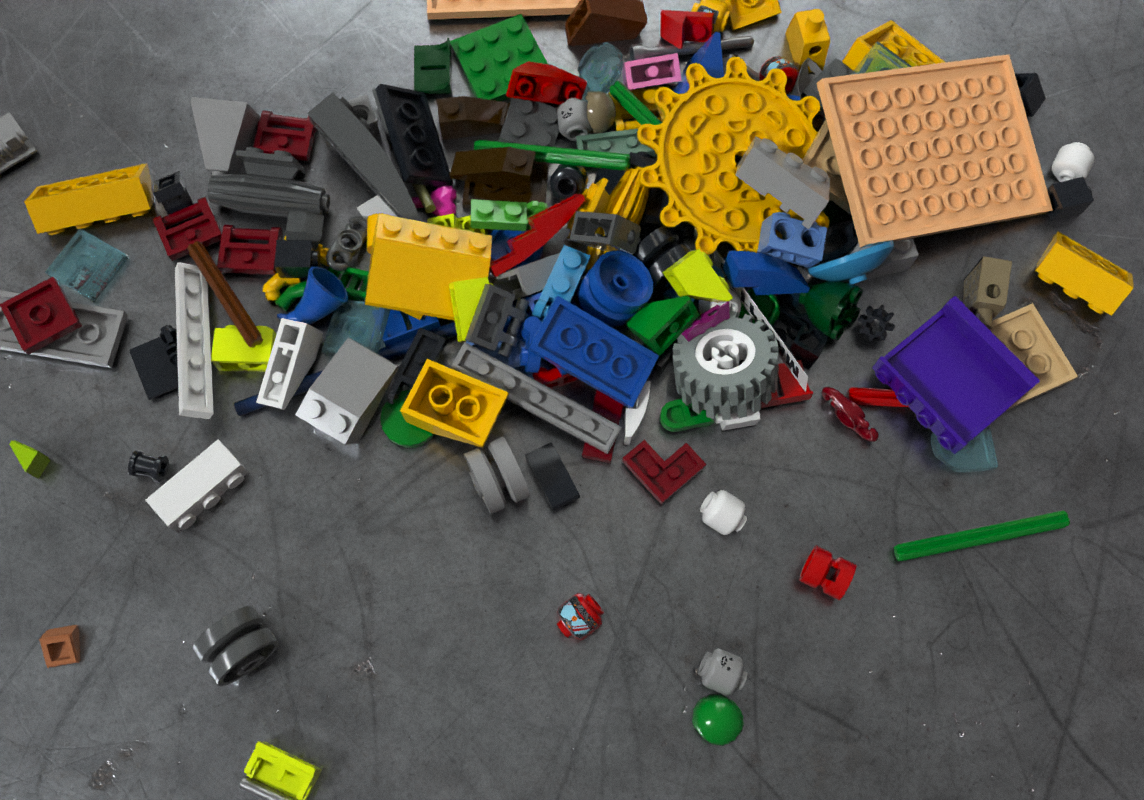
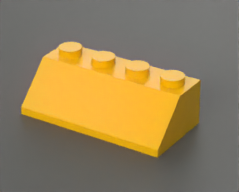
(91, 199)

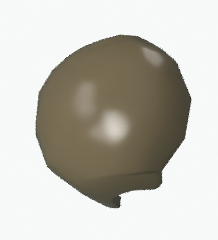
(600, 111)

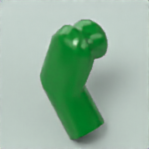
(290, 295)

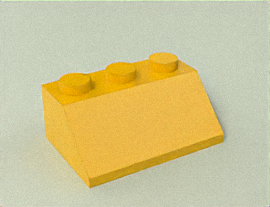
(1084, 274)

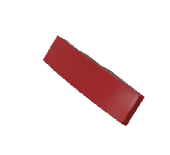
(543, 228)

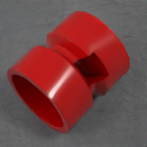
(817, 568)

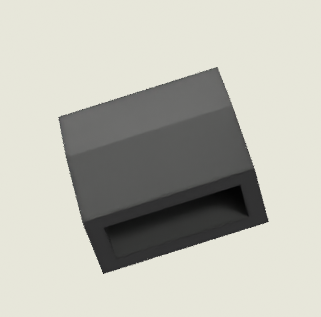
(304, 226)

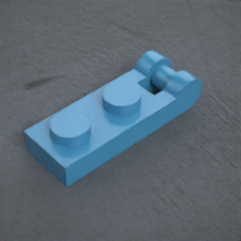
(563, 279)

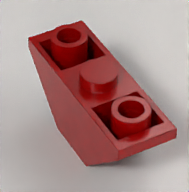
(544, 84)

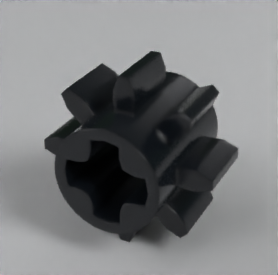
(884, 322)

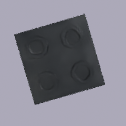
(158, 363)

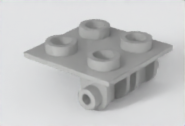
(13, 143)

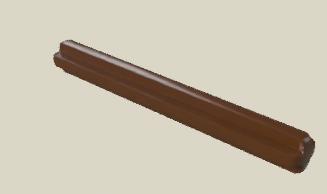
(225, 294)

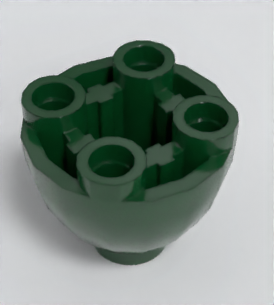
(832, 306)

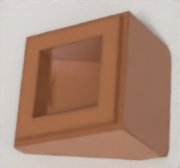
(61, 646)

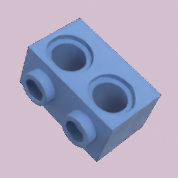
(791, 246)

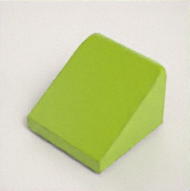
(30, 459)

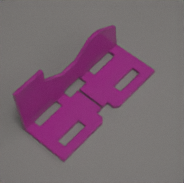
(706, 321)

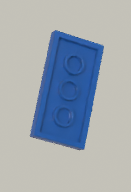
(593, 352)

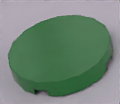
(398, 429)

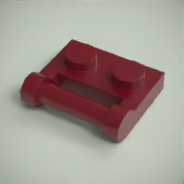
(292, 141)
(201, 229)
(248, 257)

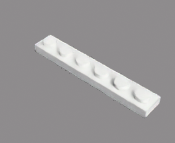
(193, 342)

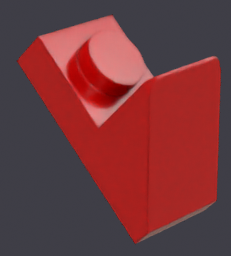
(686, 26)

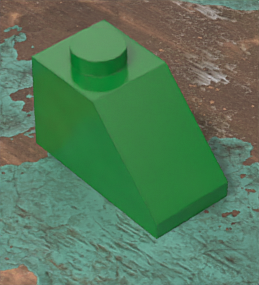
(662, 322)

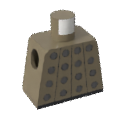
(987, 288)

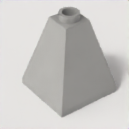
(222, 130)

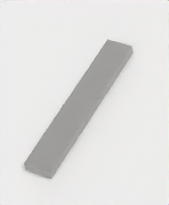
(538, 398)

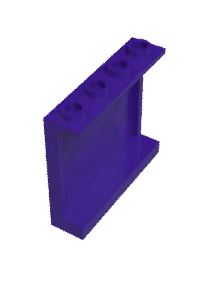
(954, 375)

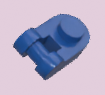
(527, 358)

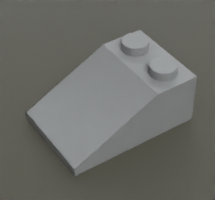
(347, 392)

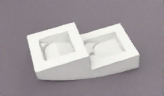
(634, 417)

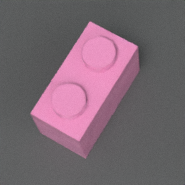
(651, 71)

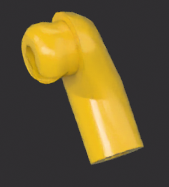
(275, 283)

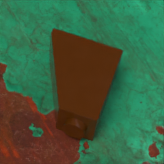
(605, 21)

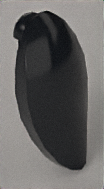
(838, 240)

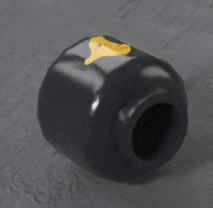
(568, 181)

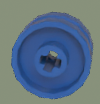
(615, 288)

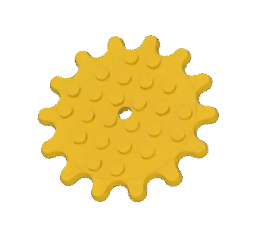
(700, 145)

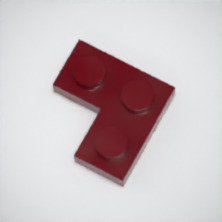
(661, 476)

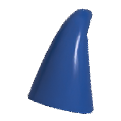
(320, 297)

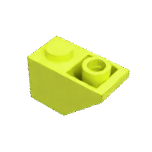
(697, 279)

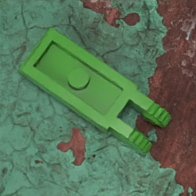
(503, 214)

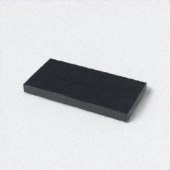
(414, 136)

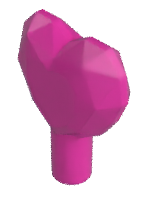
(443, 199)

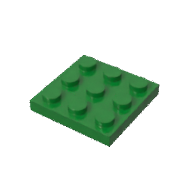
(493, 53)

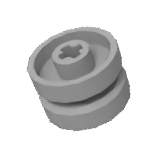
(498, 474)

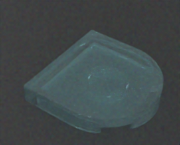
(975, 456)

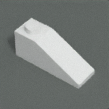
(289, 362)

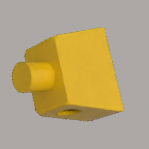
(808, 32)

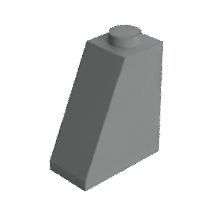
(527, 278)

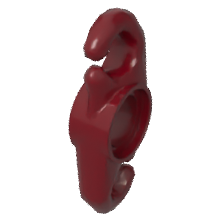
(850, 414)

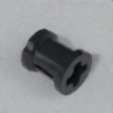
(148, 466)

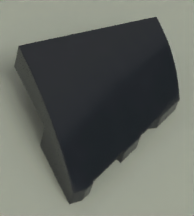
(799, 333)

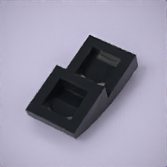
(552, 476)

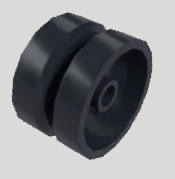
(658, 253)

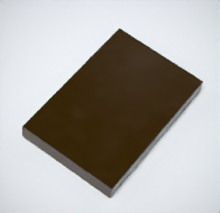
(487, 192)

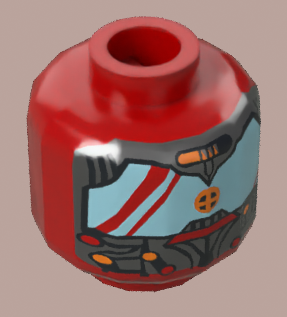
(786, 66)
(579, 616)

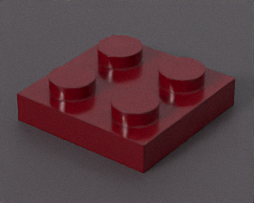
(40, 315)

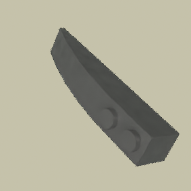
(362, 152)

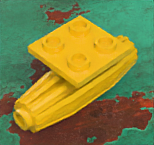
(625, 200)

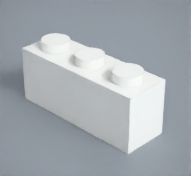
(197, 486)

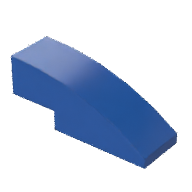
(763, 273)

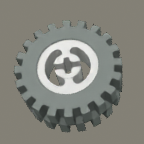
(722, 383)

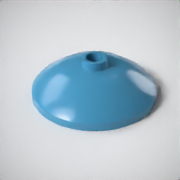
(853, 266)

